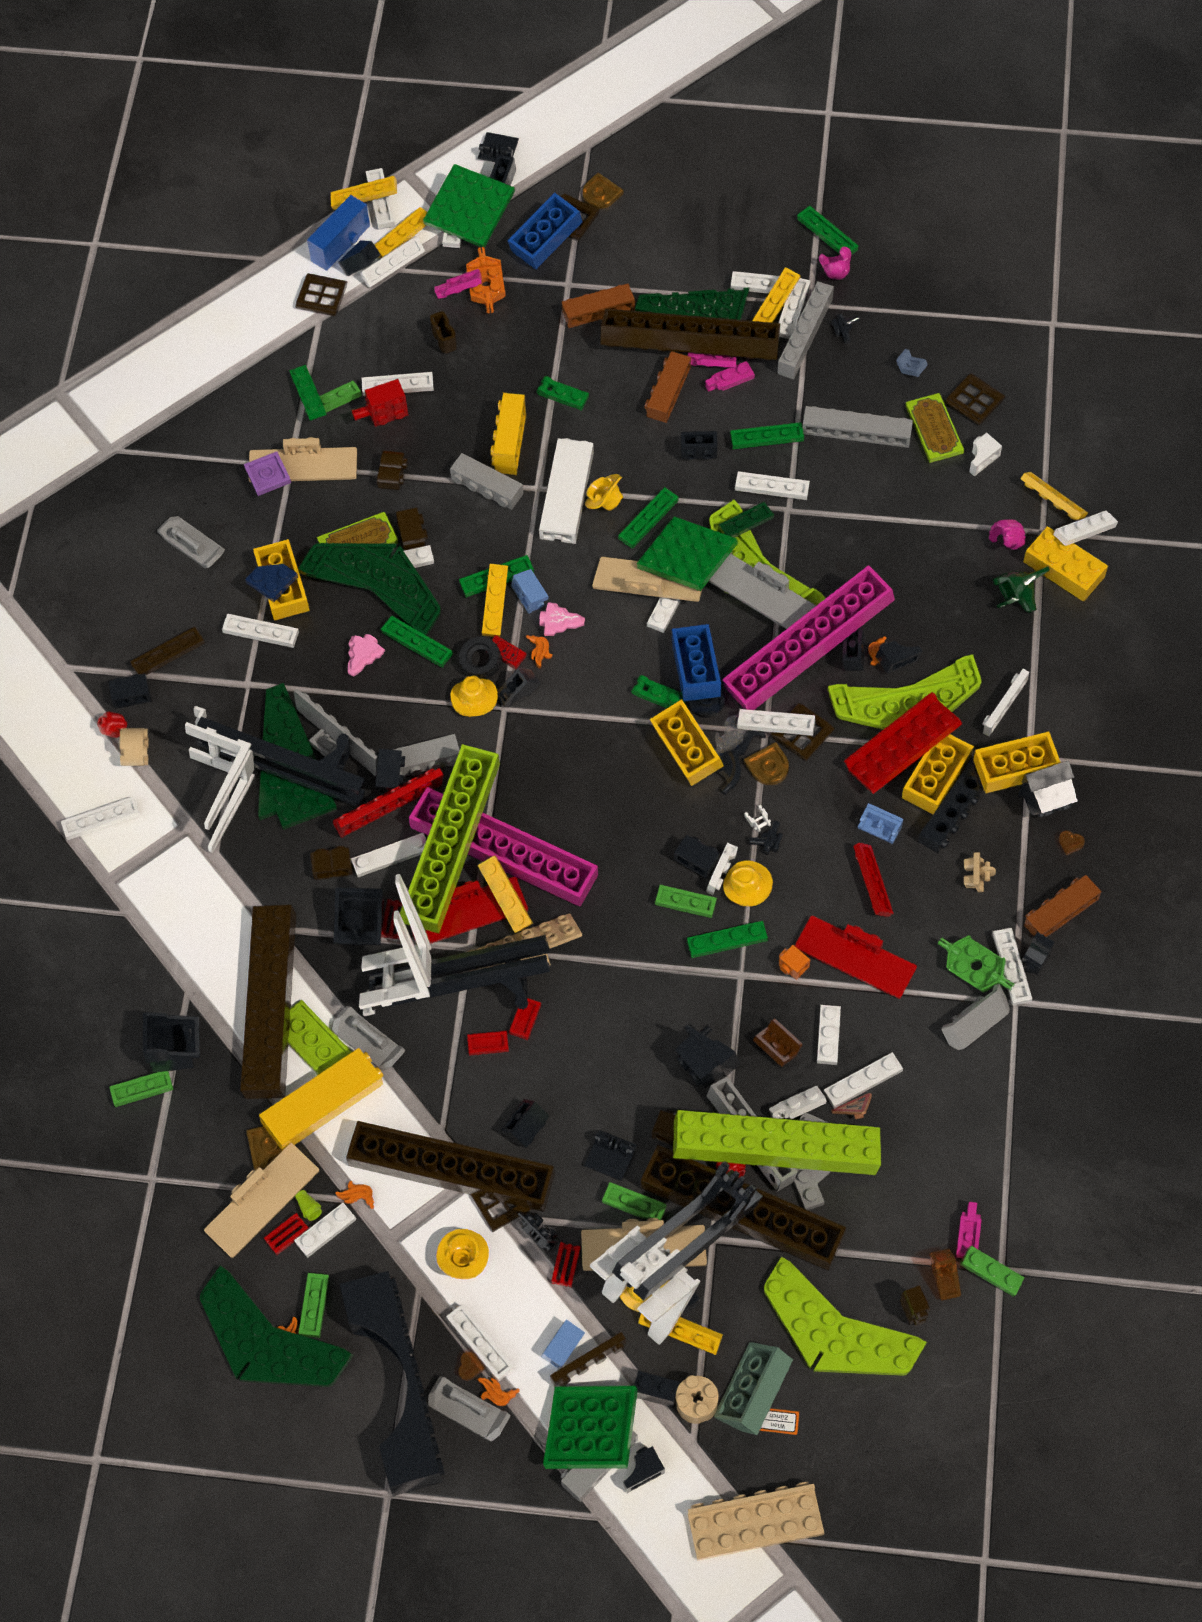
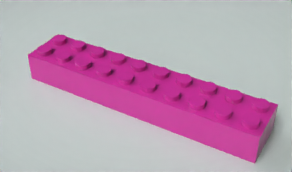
(809, 639)
(518, 853)

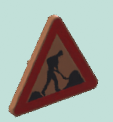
(855, 1107)

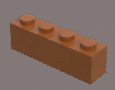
(592, 306)
(668, 386)
(1063, 907)

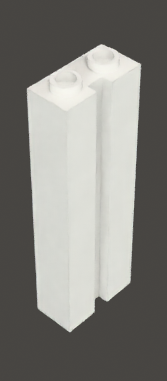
(566, 490)

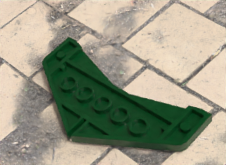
(372, 569)
(273, 1353)

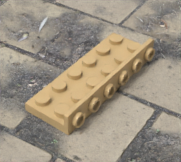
(755, 1521)

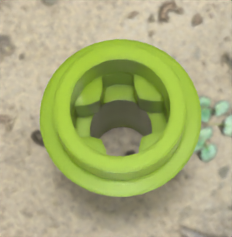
(310, 1208)

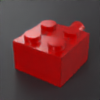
(383, 404)

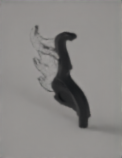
(730, 748)

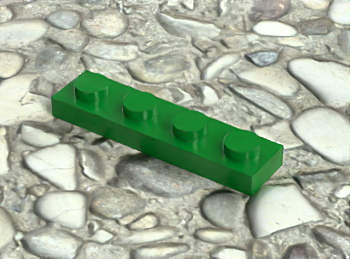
(826, 230)
(307, 392)
(767, 435)
(648, 518)
(478, 582)
(416, 641)
(727, 939)

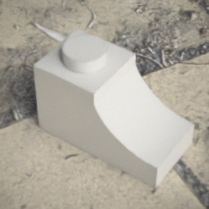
(986, 451)

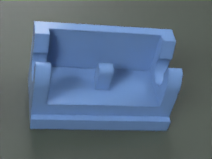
(529, 590)
(880, 823)
(562, 1344)

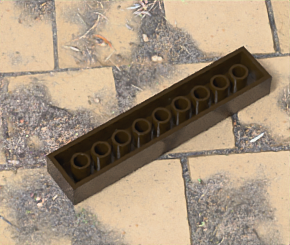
(690, 334)
(268, 1002)
(450, 1166)
(771, 1222)

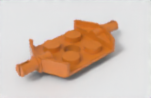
(490, 272)

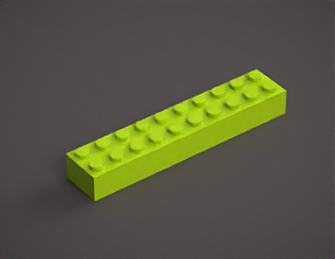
(451, 835)
(776, 1142)

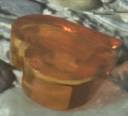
(1071, 842)
(470, 1366)

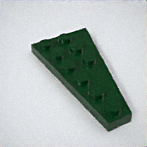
(703, 303)

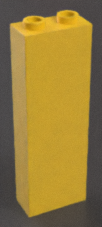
(322, 1099)

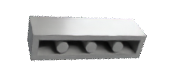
(486, 481)
(429, 755)
(582, 1481)

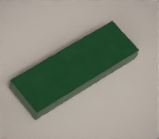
(746, 520)

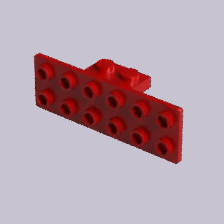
(471, 909)
(856, 955)

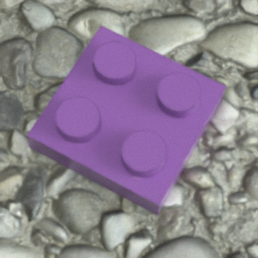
(267, 473)

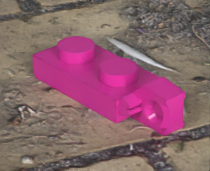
(459, 283)
(711, 360)
(730, 377)
(968, 1230)

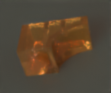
(945, 1274)

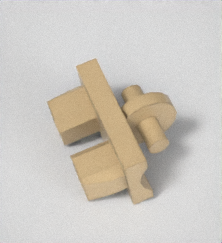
(981, 872)

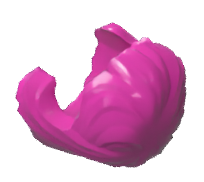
(837, 266)
(1012, 533)

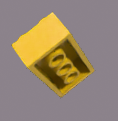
(509, 433)
(1068, 565)
(294, 599)
(686, 742)
(1008, 762)
(937, 773)

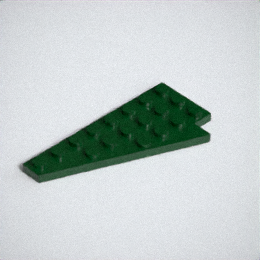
(277, 795)

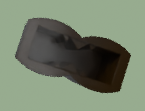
(443, 332)
(391, 470)
(331, 863)
(915, 1306)

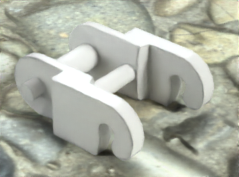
(753, 822)

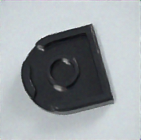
(708, 707)

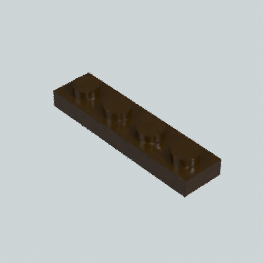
(167, 652)
(581, 1364)

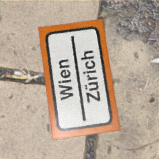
(781, 1421)

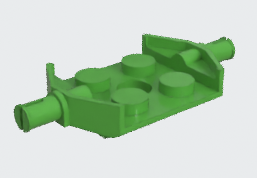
(964, 953)

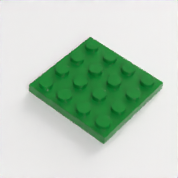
(469, 205)
(687, 553)
(590, 1427)

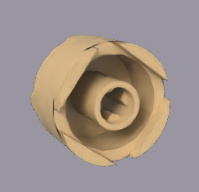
(134, 746)
(705, 1407)

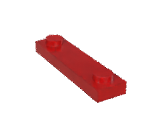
(873, 880)

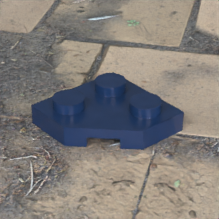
(271, 580)

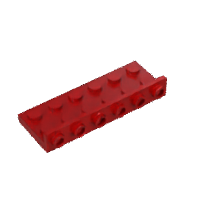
(902, 743)
(388, 802)

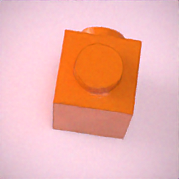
(793, 962)

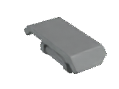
(190, 541)
(976, 1019)
(363, 1035)
(467, 1409)

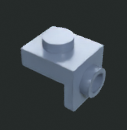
(910, 365)

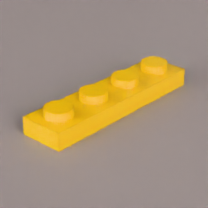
(366, 191)
(402, 233)
(777, 296)
(1058, 499)
(494, 600)
(505, 894)
(692, 1334)

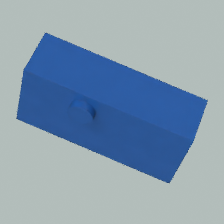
(545, 231)
(338, 232)
(696, 662)

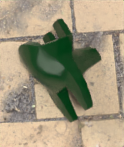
(1019, 587)

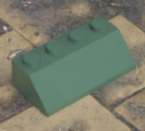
(753, 1387)

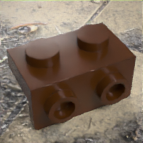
(778, 1043)

